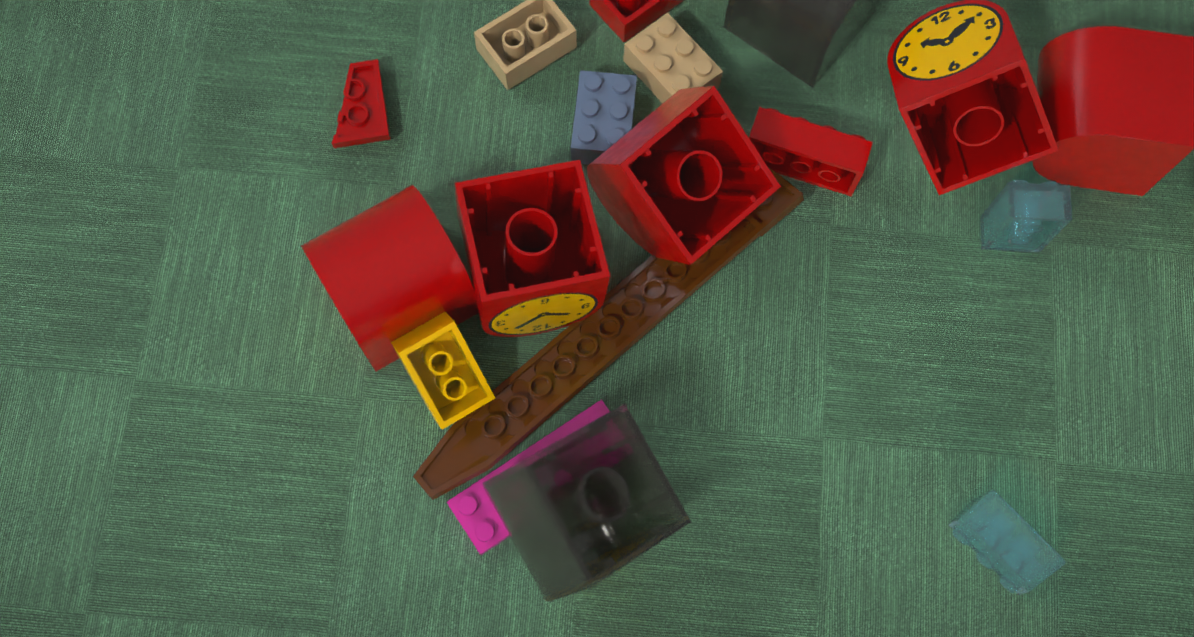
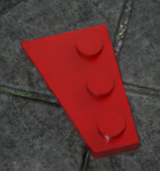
(363, 108)

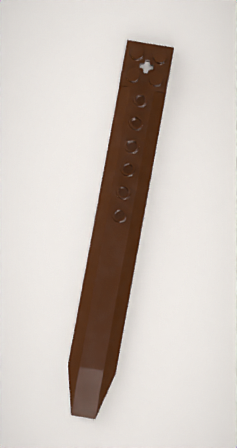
(585, 352)

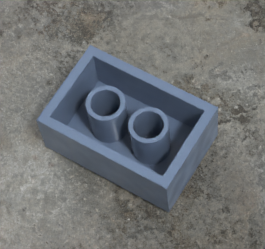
(601, 113)

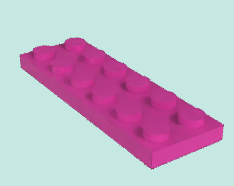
(473, 505)

